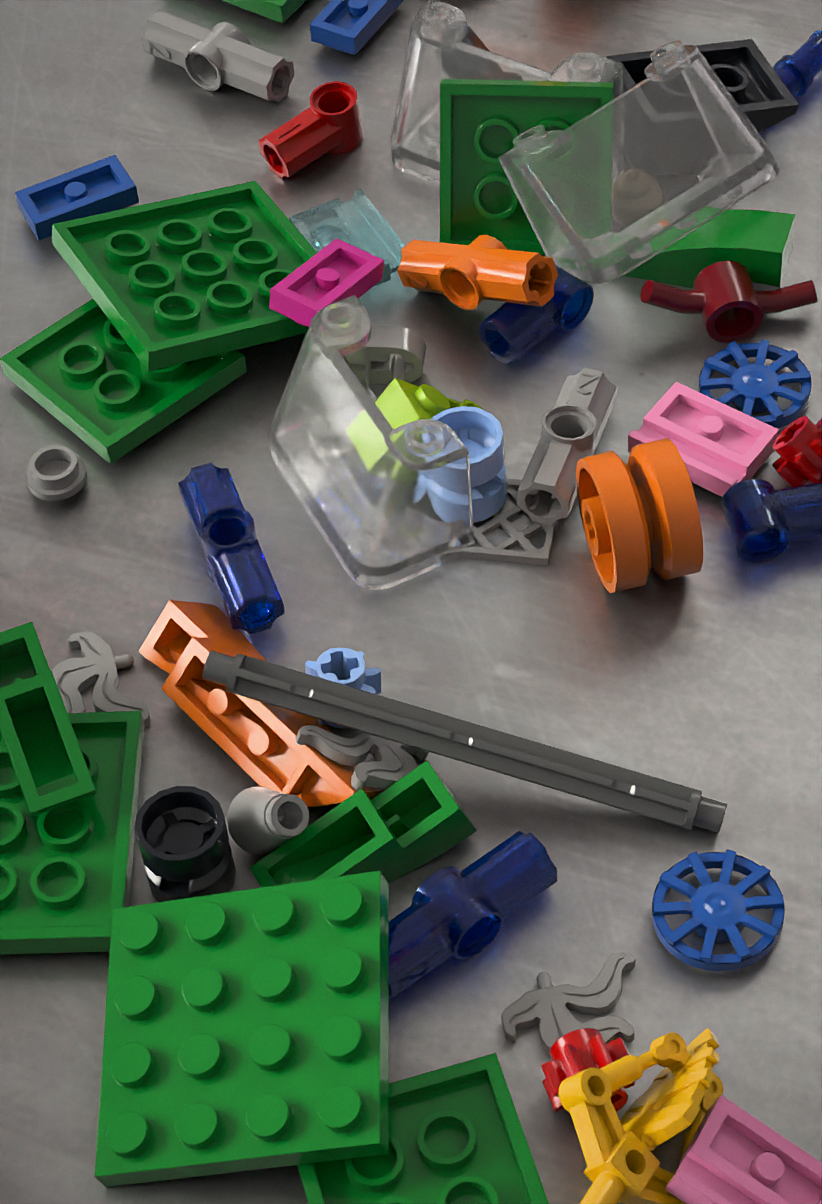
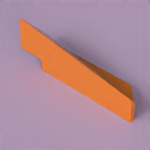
(248, 730)

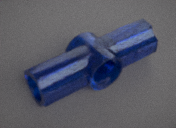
(231, 548)
(466, 908)

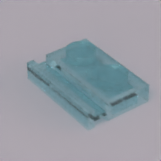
(354, 223)

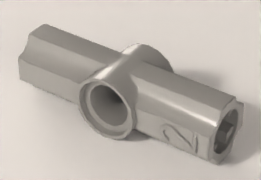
(218, 56)
(567, 434)

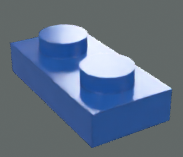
(350, 23)
(77, 194)

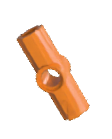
(478, 272)

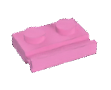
(712, 438)
(744, 1163)

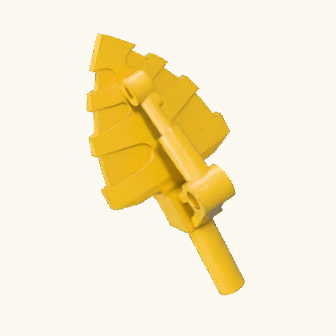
(620, 1150)

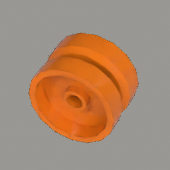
(639, 515)

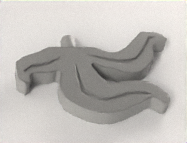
(95, 667)
(391, 758)
(550, 1006)

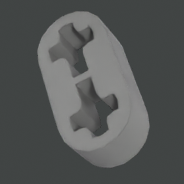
(382, 351)

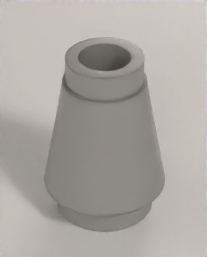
(265, 819)

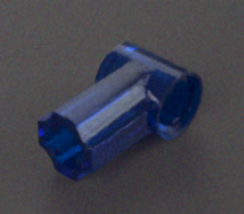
(520, 327)
(770, 519)

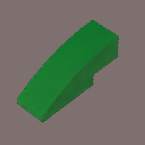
(751, 237)
(38, 726)
(361, 835)

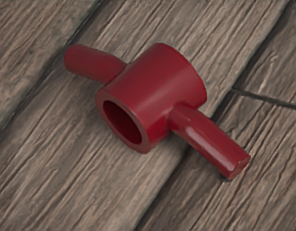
(728, 300)

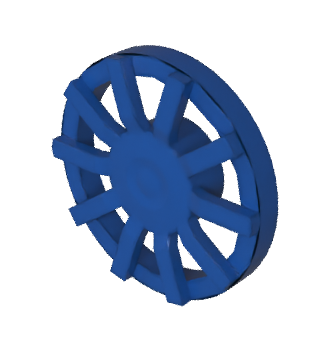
(756, 385)
(718, 910)

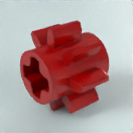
(800, 452)
(576, 1053)

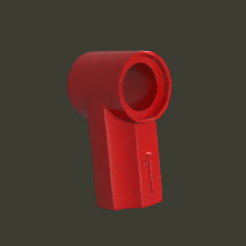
(327, 126)

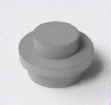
(55, 473)

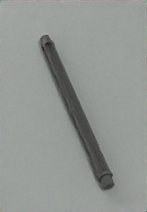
(465, 741)

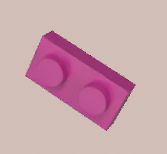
(324, 279)

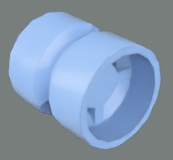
(485, 442)

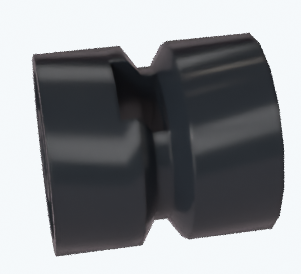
(184, 844)

